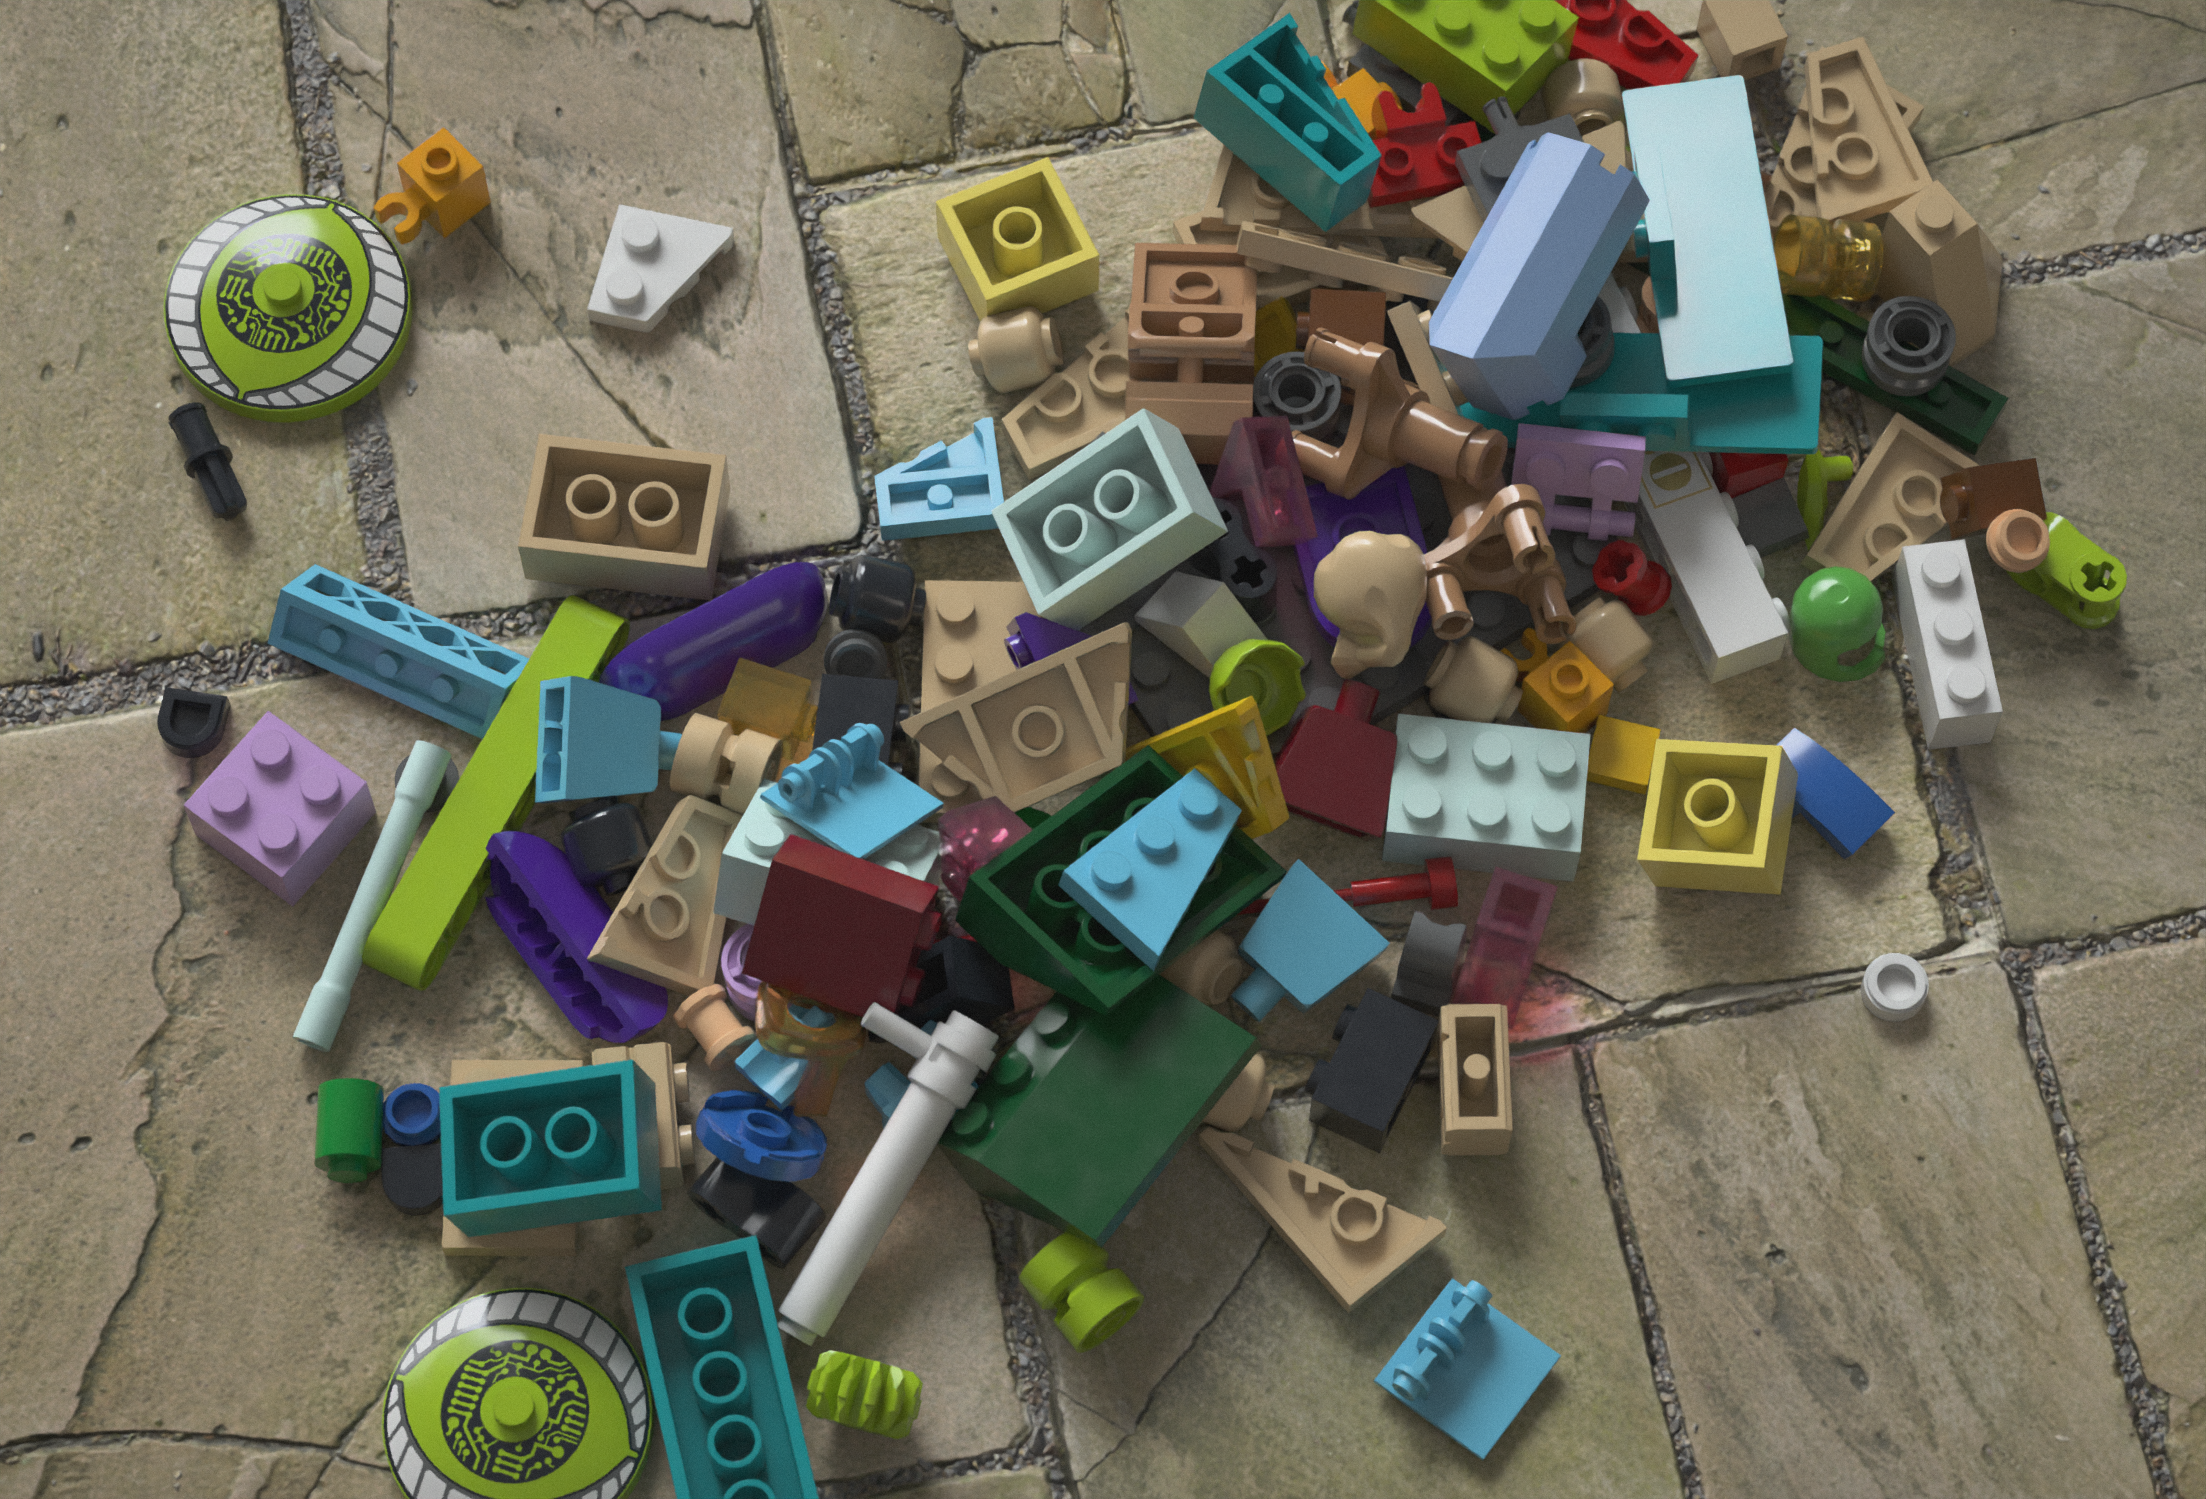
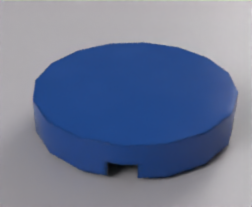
(760, 1138)

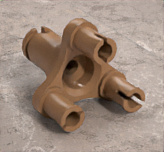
(1391, 425)
(1499, 547)

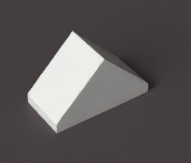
(1197, 619)

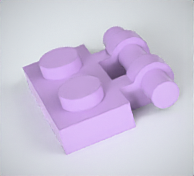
(1581, 465)

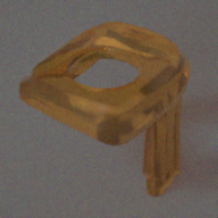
(823, 1047)

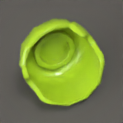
(1266, 672)

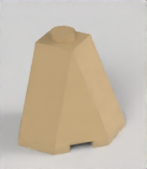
(1945, 257)

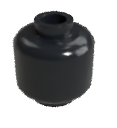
(877, 597)
(606, 844)

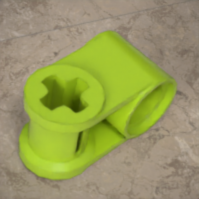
(2073, 573)

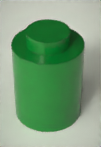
(349, 1129)

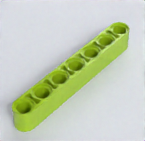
(489, 798)

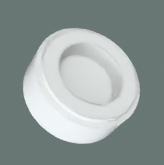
(1894, 987)

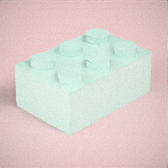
(1109, 520)
(1487, 796)
(764, 831)

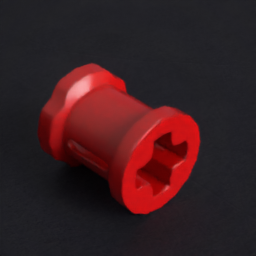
(1627, 574)

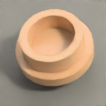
(2018, 540)

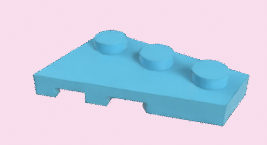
(1153, 865)

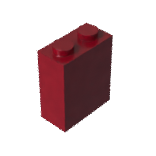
(842, 929)

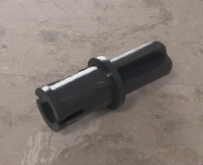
(208, 460)

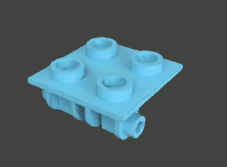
(851, 795)
(1467, 1367)

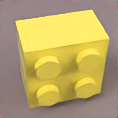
(1018, 242)
(1718, 816)

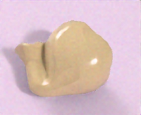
(1374, 594)

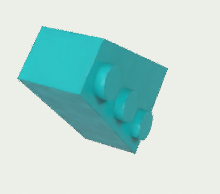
(1289, 126)

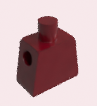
(1339, 765)

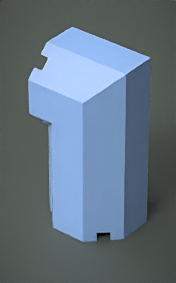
(1534, 275)

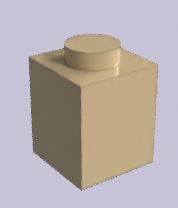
(1742, 36)

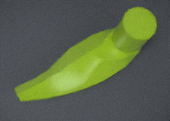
(1813, 488)

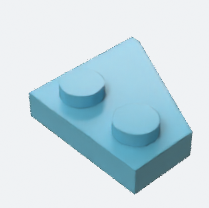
(942, 488)

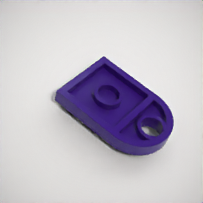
(1381, 507)

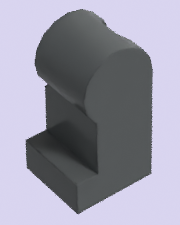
(1429, 965)

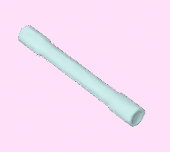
(412, 799)

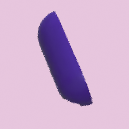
(698, 652)
(554, 929)

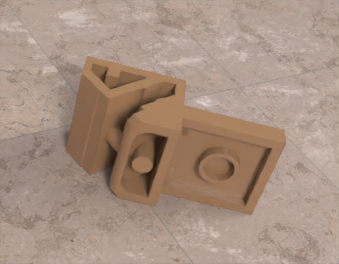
(1192, 341)

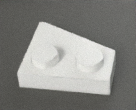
(650, 265)

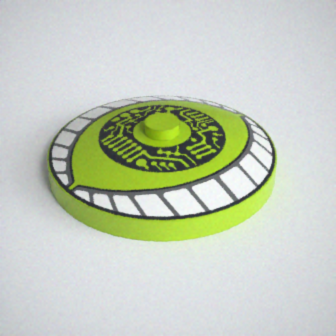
(288, 308)
(518, 1403)

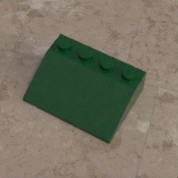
(1044, 934)
(1095, 1105)

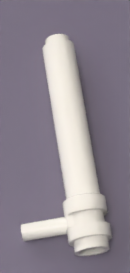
(938, 1087)

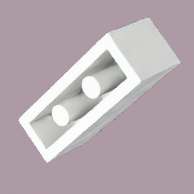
(1946, 644)

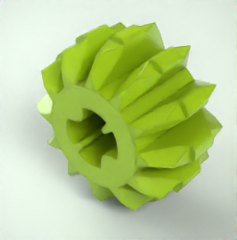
(864, 1394)

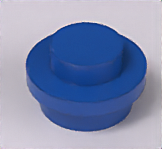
(412, 1115)

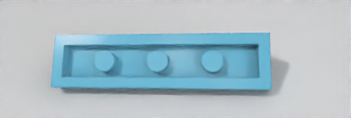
(394, 654)

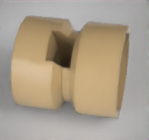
(705, 757)

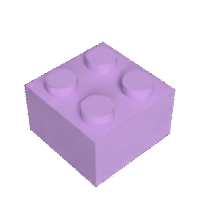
(280, 808)

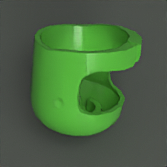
(1836, 614)

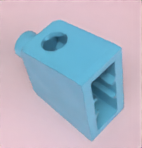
(598, 741)
(1304, 946)

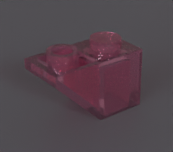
(974, 837)
(1506, 942)

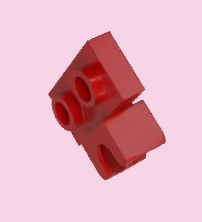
(1416, 149)

